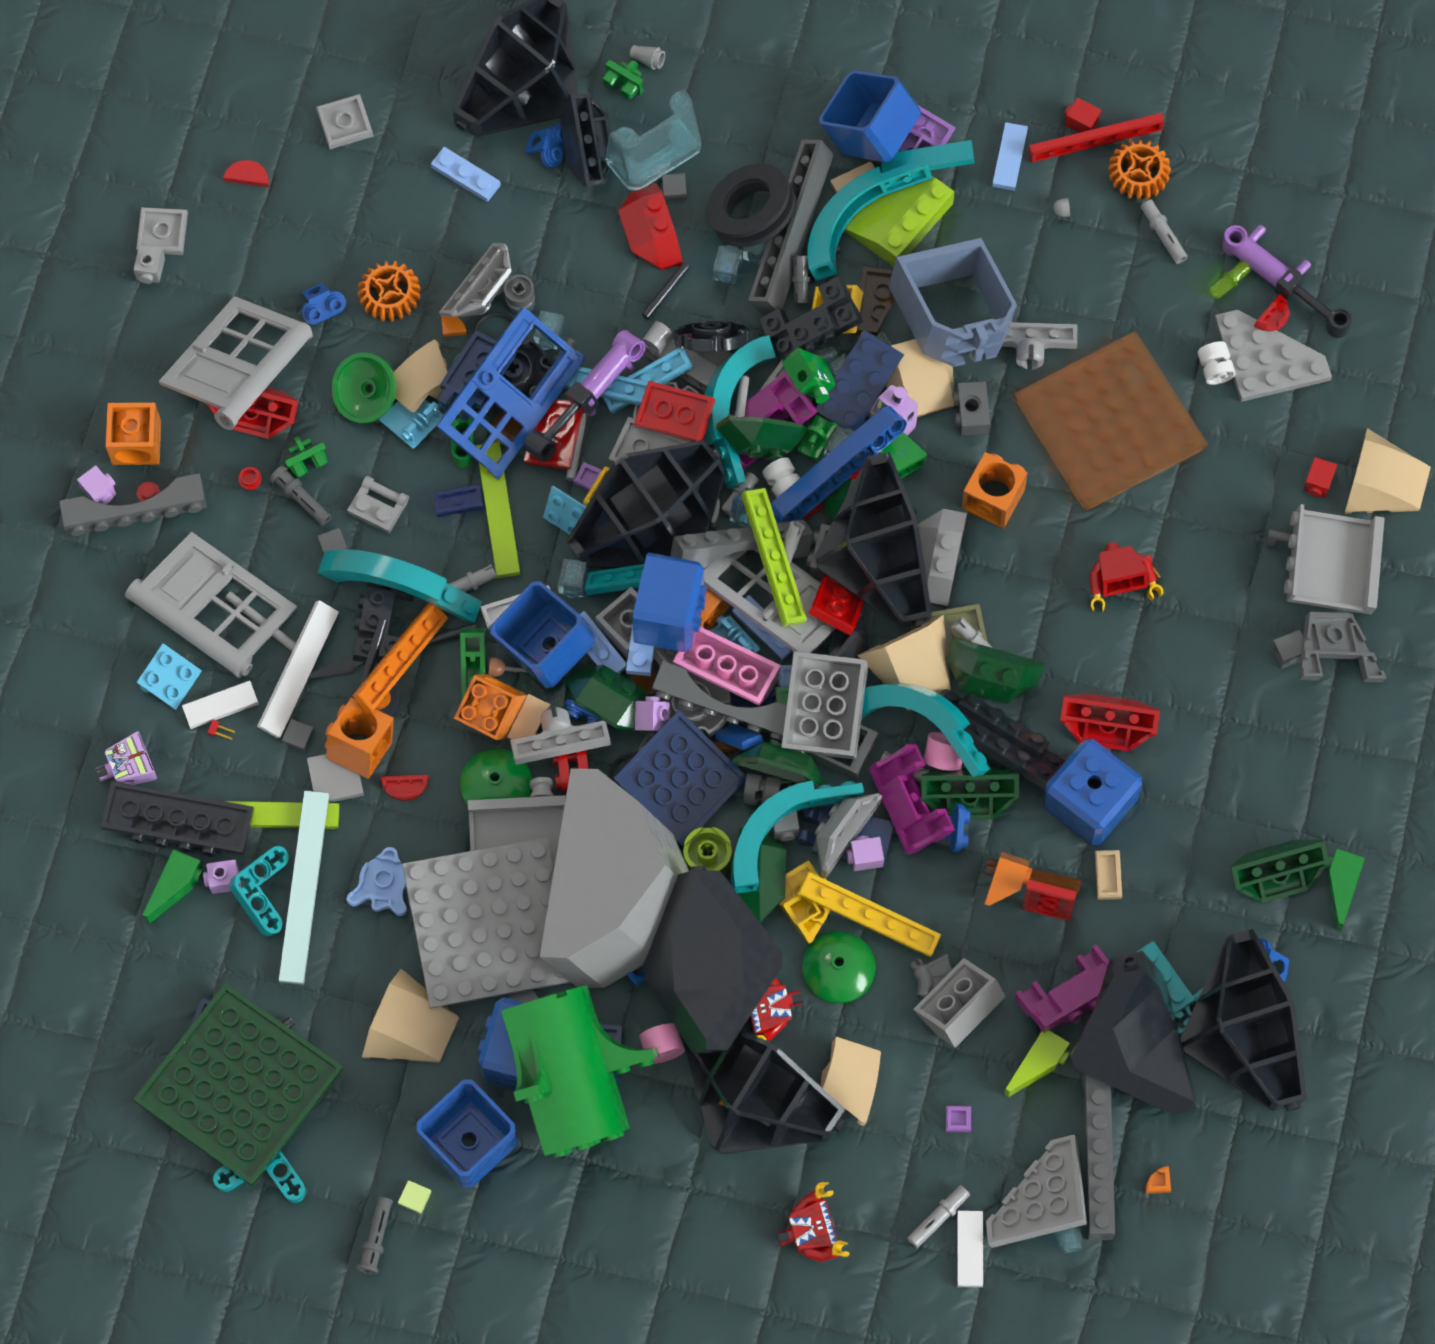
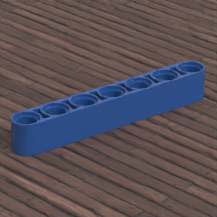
(838, 465)

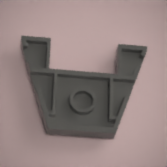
(1336, 638)

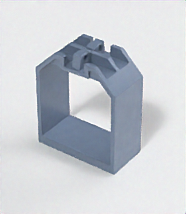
(943, 265)

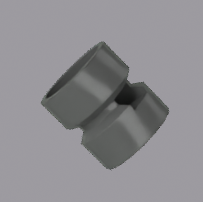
(519, 293)
(754, 785)

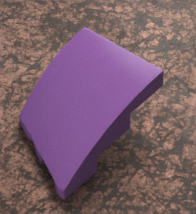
(927, 132)

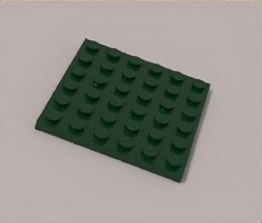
(238, 1084)

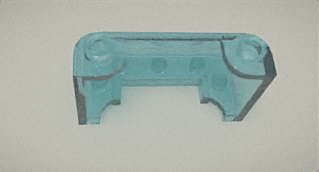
(660, 150)

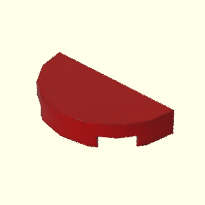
(247, 173)
(1274, 316)
(405, 787)

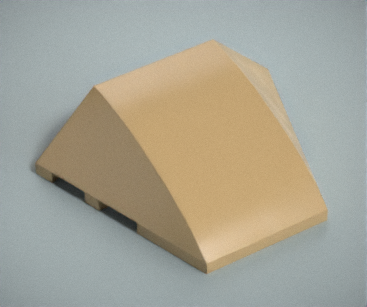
(924, 378)
(1386, 478)
(913, 658)
(408, 1026)

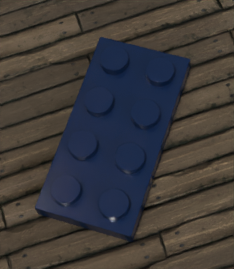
(860, 381)

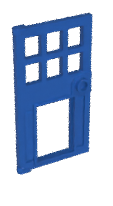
(506, 396)

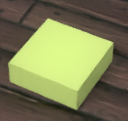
(414, 1197)

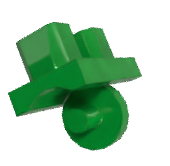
(626, 75)
(817, 438)
(315, 453)

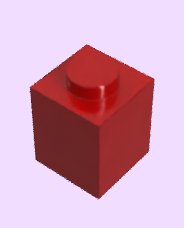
(1082, 116)
(1319, 478)

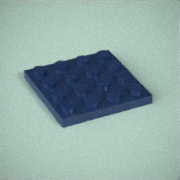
(680, 777)

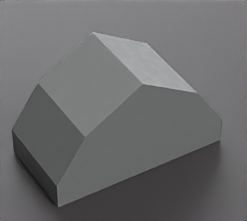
(607, 882)

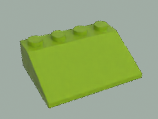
(901, 219)

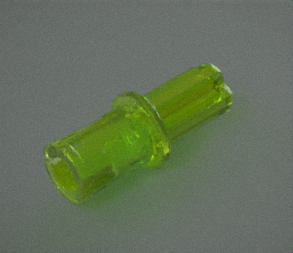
(1230, 279)

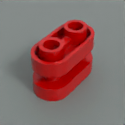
(562, 761)

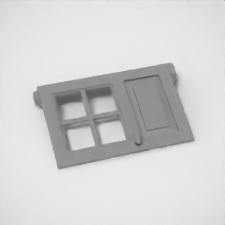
(223, 378)
(188, 582)
(797, 637)

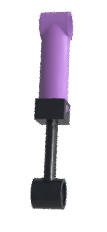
(1284, 279)
(584, 396)

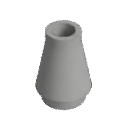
(649, 56)

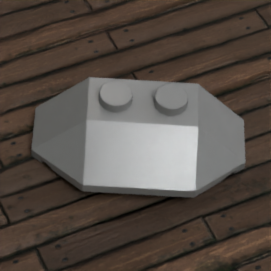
(481, 284)
(940, 547)
(842, 828)

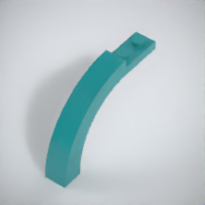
(848, 203)
(721, 389)
(375, 568)
(936, 709)
(792, 799)

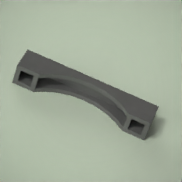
(181, 496)
(714, 545)
(676, 683)

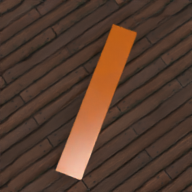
(400, 657)

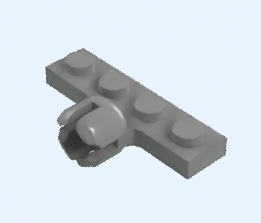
(1033, 338)
(559, 738)

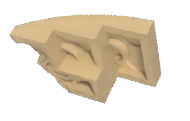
(420, 376)
(852, 1076)

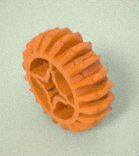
(1141, 158)
(384, 280)

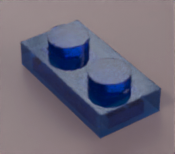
(458, 500)

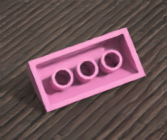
(729, 666)

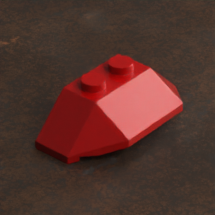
(650, 227)
(267, 415)
(1109, 720)

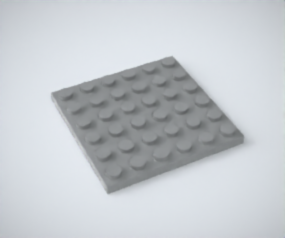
(482, 921)

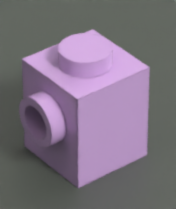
(97, 486)
(651, 714)
(865, 853)
(219, 875)

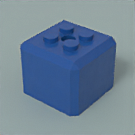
(870, 116)
(669, 603)
(532, 622)
(1088, 810)
(495, 1050)
(462, 1113)

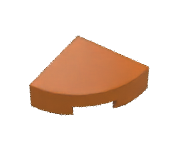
(452, 326)
(1159, 1182)

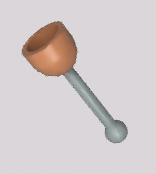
(497, 667)

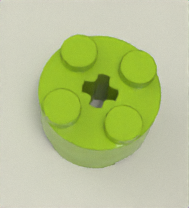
(708, 841)

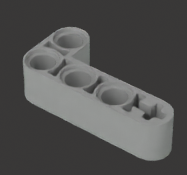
(660, 343)

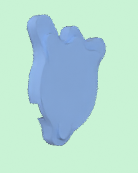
(382, 883)

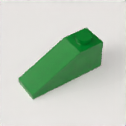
(472, 655)
(1342, 879)
(175, 882)

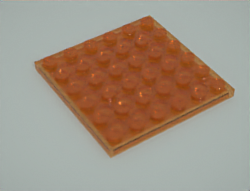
(1110, 420)

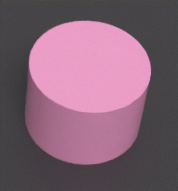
(940, 753)
(666, 1039)

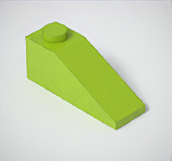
(1041, 1060)

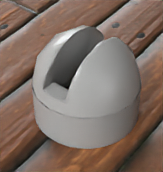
(1062, 207)

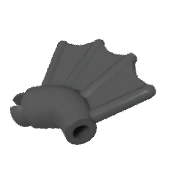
(930, 974)

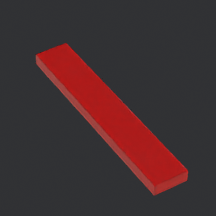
(1095, 137)

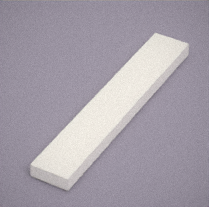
(297, 669)

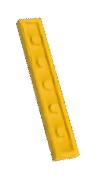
(869, 914)

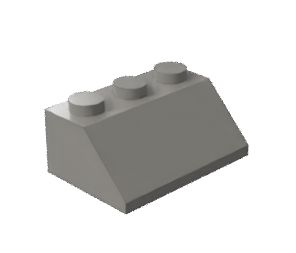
(960, 1002)

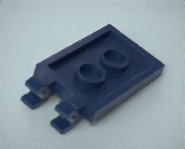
(462, 370)
(873, 828)

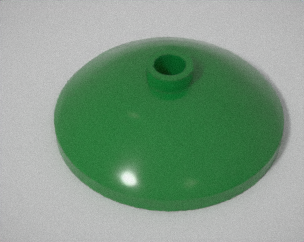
(352, 386)
(477, 774)
(834, 982)

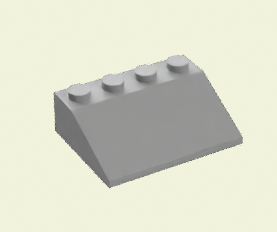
(825, 704)

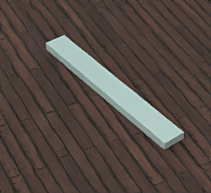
(304, 887)

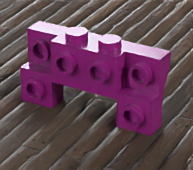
(778, 402)
(904, 803)
(1069, 999)

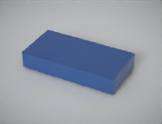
(738, 737)

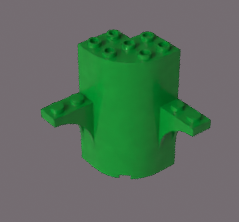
(568, 1070)

